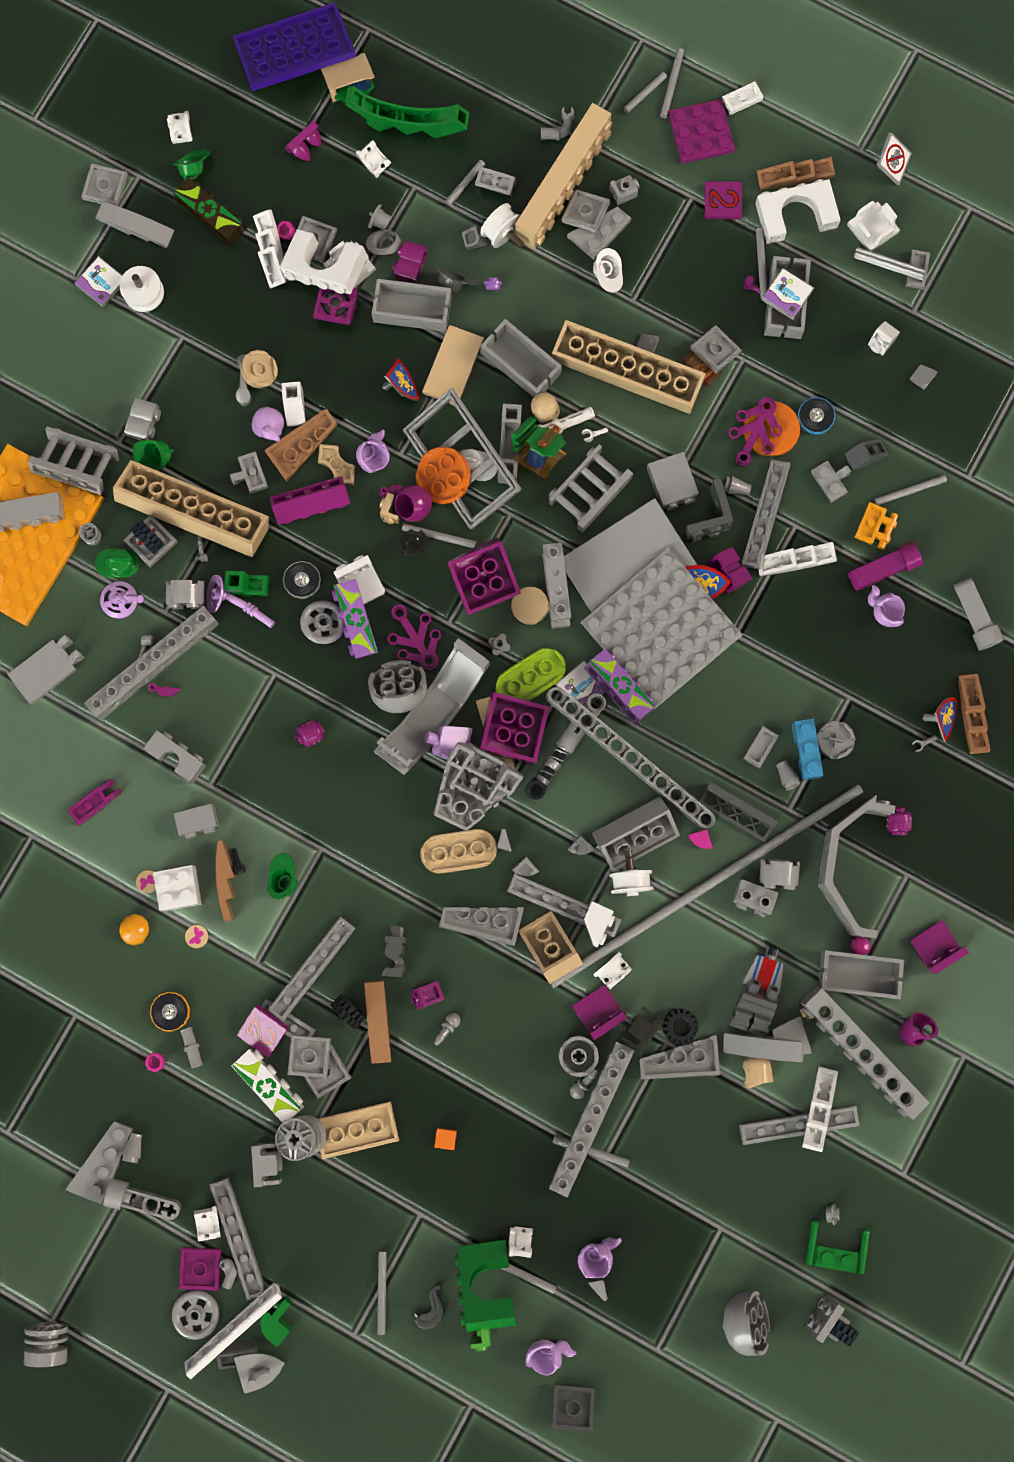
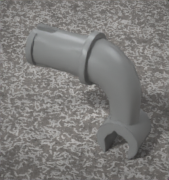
(559, 132)

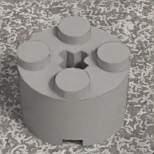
(185, 593)
(779, 873)
(586, 1063)

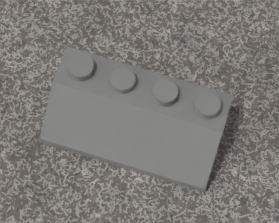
(636, 831)

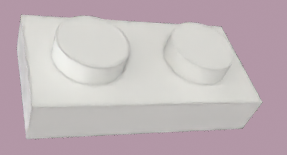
(742, 98)

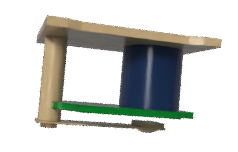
(348, 73)

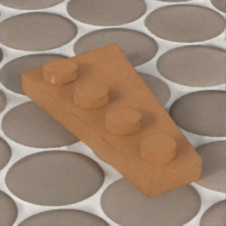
(300, 444)

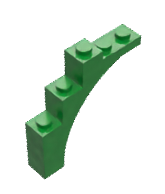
(409, 120)

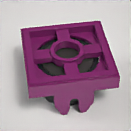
(335, 306)

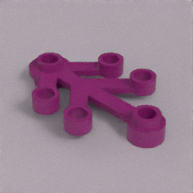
(756, 428)
(416, 641)

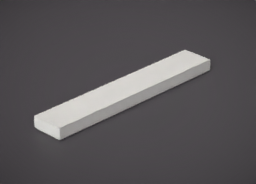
(232, 1330)

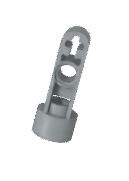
(986, 633)
(120, 1195)

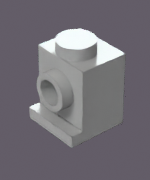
(623, 194)

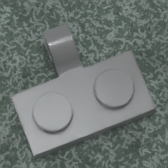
(250, 472)
(830, 481)

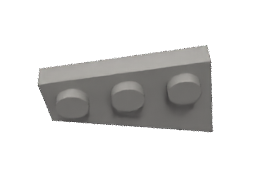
(608, 230)

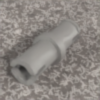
(191, 1047)

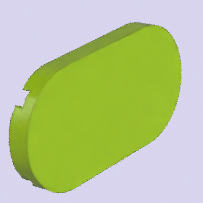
(532, 675)

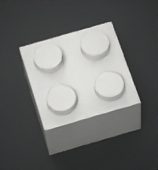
(177, 888)

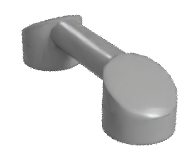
(242, 394)

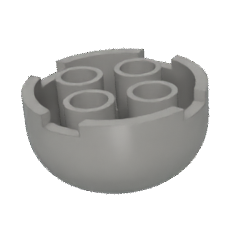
(398, 686)
(741, 1327)

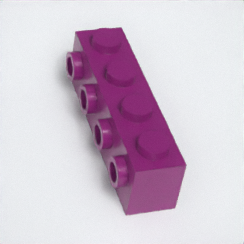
(309, 500)

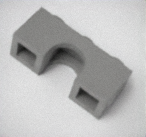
(162, 745)

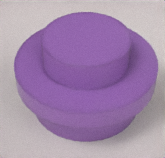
(492, 284)

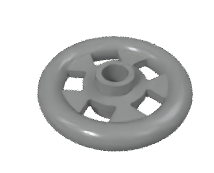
(315, 636)
(210, 1307)

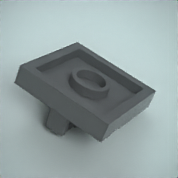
(573, 1408)

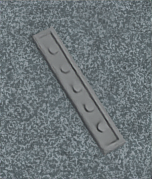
(765, 514)
(554, 901)
(311, 969)
(795, 1125)
(237, 1238)

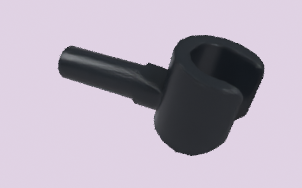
(237, 862)

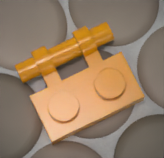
(871, 522)

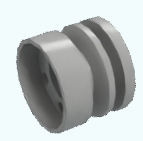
(310, 1133)
(45, 1341)

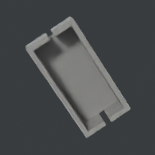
(411, 305)
(775, 321)
(520, 359)
(861, 974)

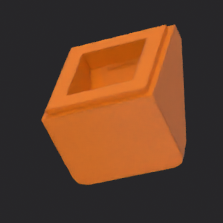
(445, 1138)

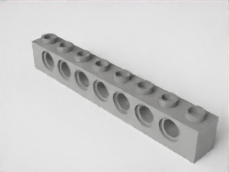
(151, 663)
(914, 1102)
(591, 1119)

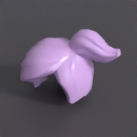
(268, 423)
(373, 453)
(887, 608)
(597, 1259)
(546, 1356)

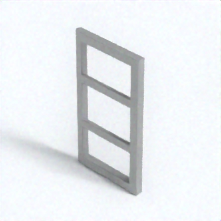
(410, 429)

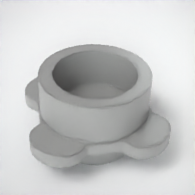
(499, 649)
(832, 1214)

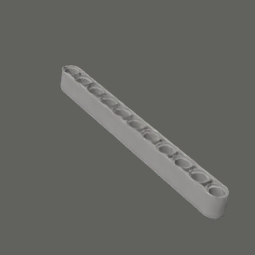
(640, 760)

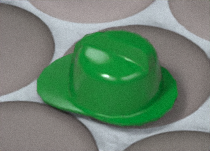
(192, 163)
(152, 453)
(117, 563)
(282, 876)

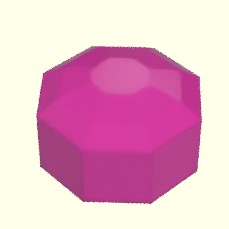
(286, 230)
(860, 945)
(155, 1062)

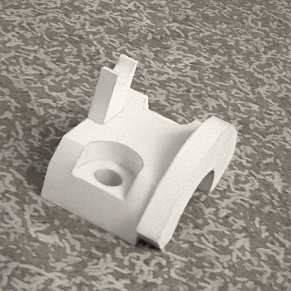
(179, 127)
(373, 159)
(613, 971)
(207, 1223)
(520, 1242)

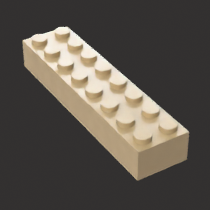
(563, 176)
(628, 367)
(191, 508)

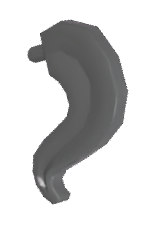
(430, 1319)

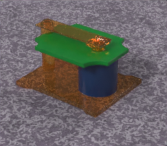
(542, 450)

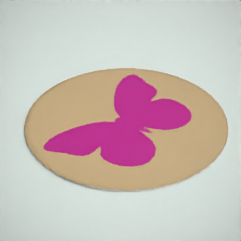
(145, 882)
(196, 936)

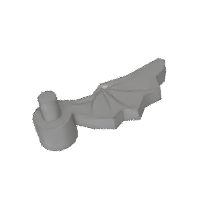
(203, 557)

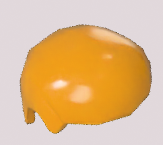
(134, 929)

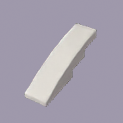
(270, 246)
(798, 559)
(820, 1109)

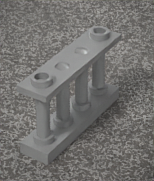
(73, 476)
(609, 492)
(556, 585)

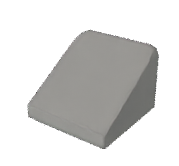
(473, 238)
(648, 342)
(923, 376)
(503, 843)
(599, 1287)

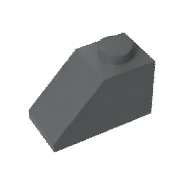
(866, 454)

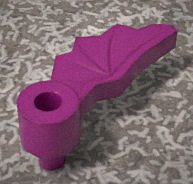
(392, 490)

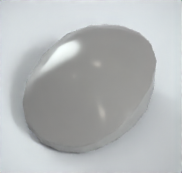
(383, 242)

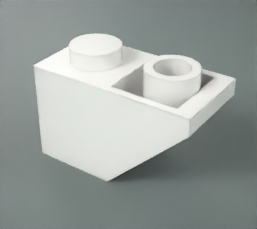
(883, 338)
(293, 403)
(596, 921)

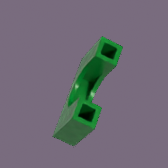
(481, 1313)

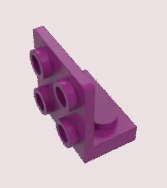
(938, 948)
(599, 1012)

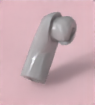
(230, 1271)

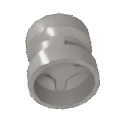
(90, 530)

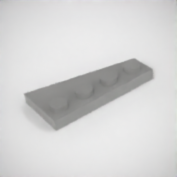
(488, 923)
(683, 1061)
(101, 1165)

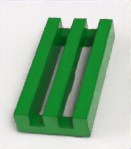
(523, 433)

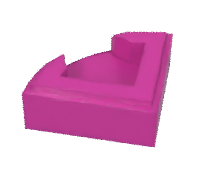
(701, 839)

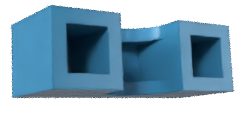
(809, 755)

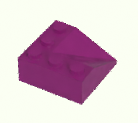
(483, 576)
(514, 727)

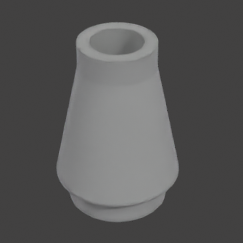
(735, 486)
(787, 775)
(132, 1150)

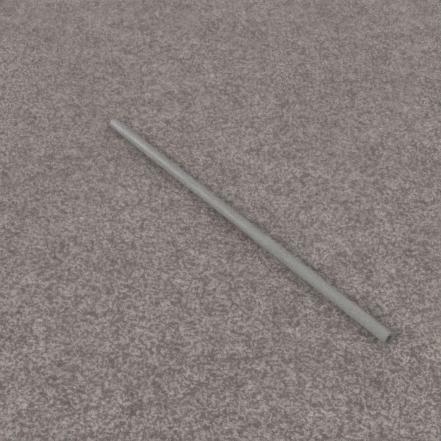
(712, 882)

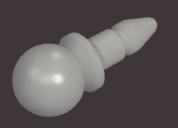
(451, 1021)
(579, 1089)

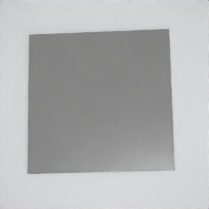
(622, 552)

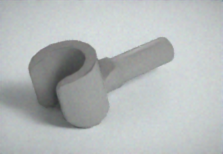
(146, 640)
(925, 742)

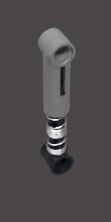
(566, 745)

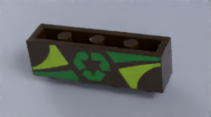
(209, 211)

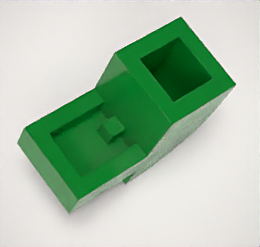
(246, 585)
(272, 1324)

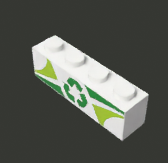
(267, 1085)

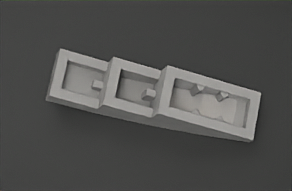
(134, 224)
(763, 1047)

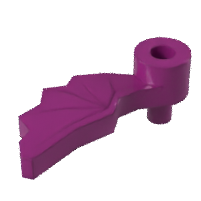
(165, 691)

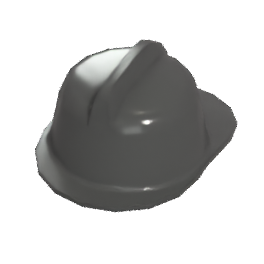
(453, 280)

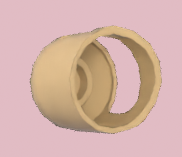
(544, 408)
(757, 1071)

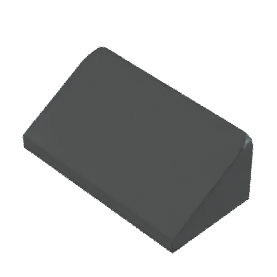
(226, 1357)

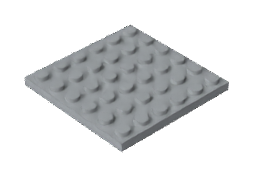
(662, 627)

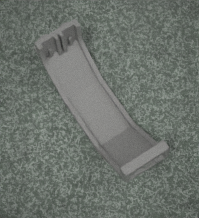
(439, 707)
(828, 860)

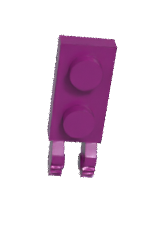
(93, 803)

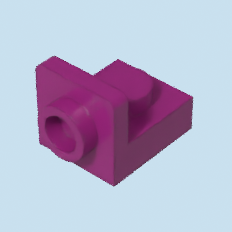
(427, 995)

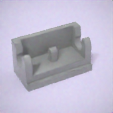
(495, 181)

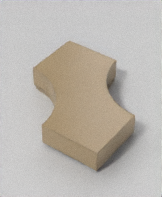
(330, 457)

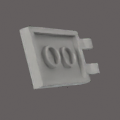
(45, 669)

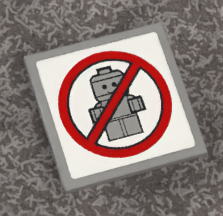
(894, 158)

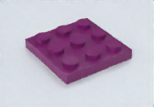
(701, 131)

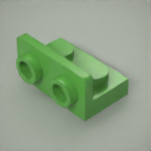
(481, 1340)

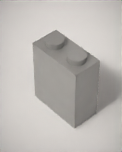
(673, 481)

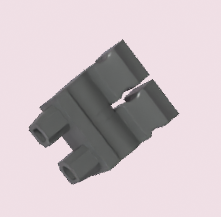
(395, 950)
(756, 1001)

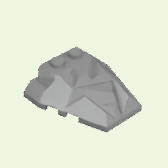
(473, 784)

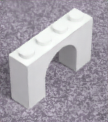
(816, 195)
(339, 277)

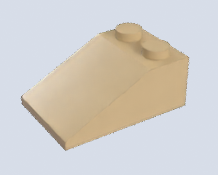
(550, 947)

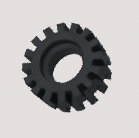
(348, 1011)
(668, 1026)

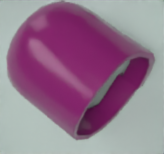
(913, 1037)

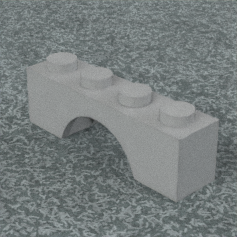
(510, 422)

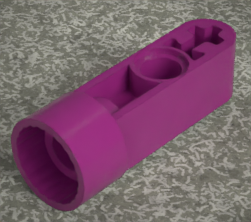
(904, 558)

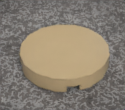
(258, 369)
(530, 605)

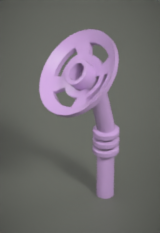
(219, 594)
(120, 599)

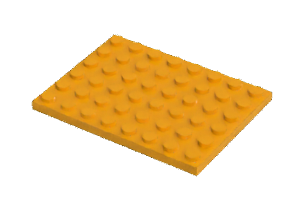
(36, 555)

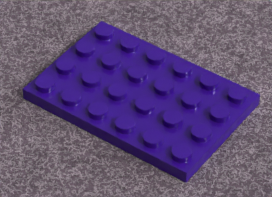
(294, 46)

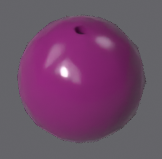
(413, 503)

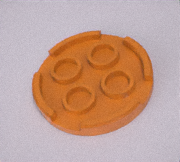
(790, 431)
(444, 474)

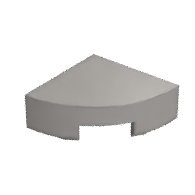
(581, 847)
(525, 868)

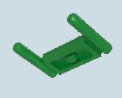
(835, 1257)

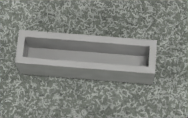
(31, 511)

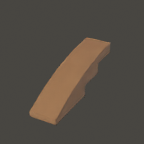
(793, 174)
(973, 713)
(224, 874)
(377, 1021)

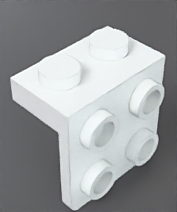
(366, 577)

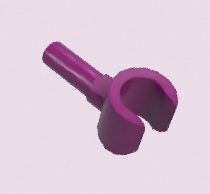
(749, 284)

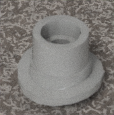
(379, 218)

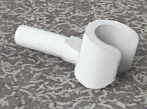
(593, 433)

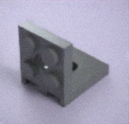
(715, 526)

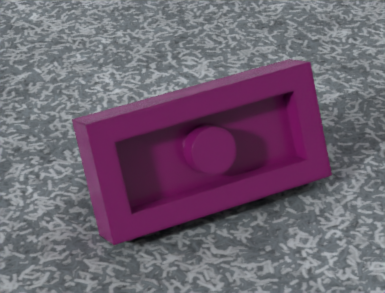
(298, 146)

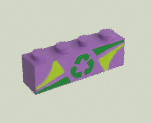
(355, 619)
(620, 686)

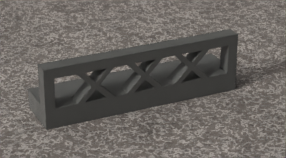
(742, 806)

